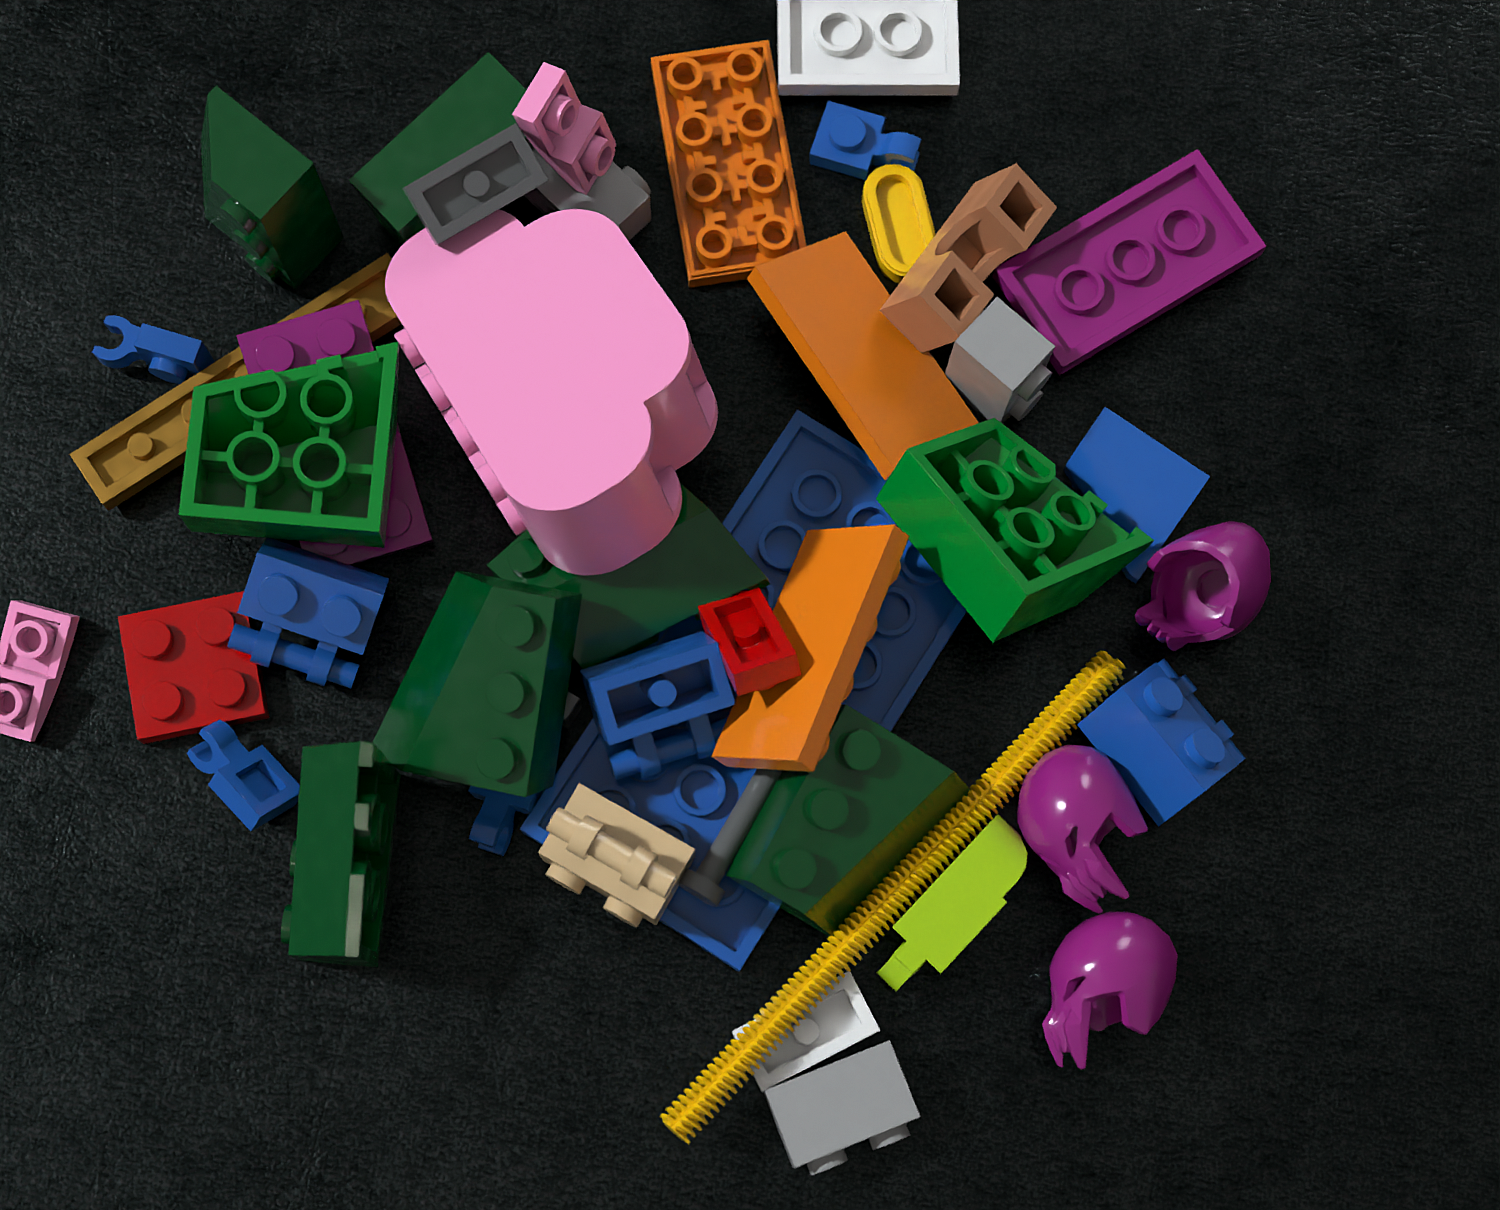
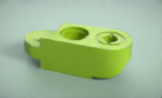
(958, 903)

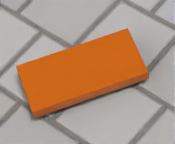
(727, 160)
(867, 368)
(828, 617)

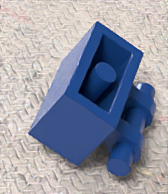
(311, 598)
(655, 691)
(1162, 740)

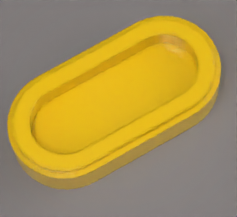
(896, 218)

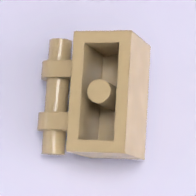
(615, 855)

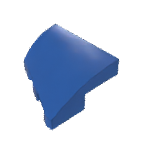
(1137, 479)

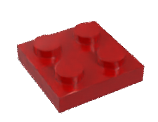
(185, 672)

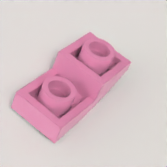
(563, 130)
(31, 665)

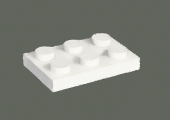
(868, 47)

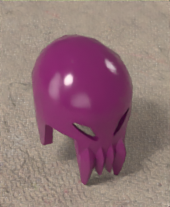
(1207, 585)
(1068, 809)
(1108, 974)

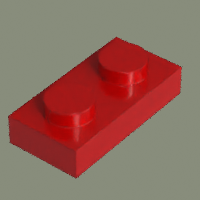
(750, 641)

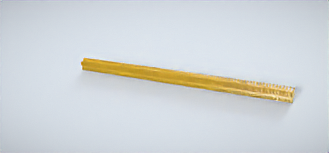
(891, 895)

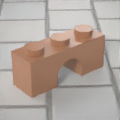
(946, 282)

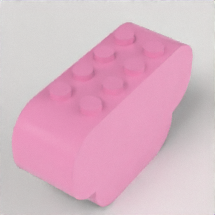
(558, 378)

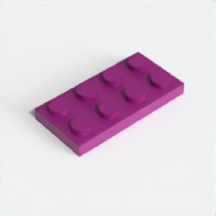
(1129, 260)
(345, 333)

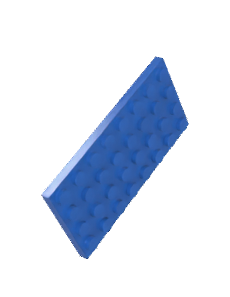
(802, 485)

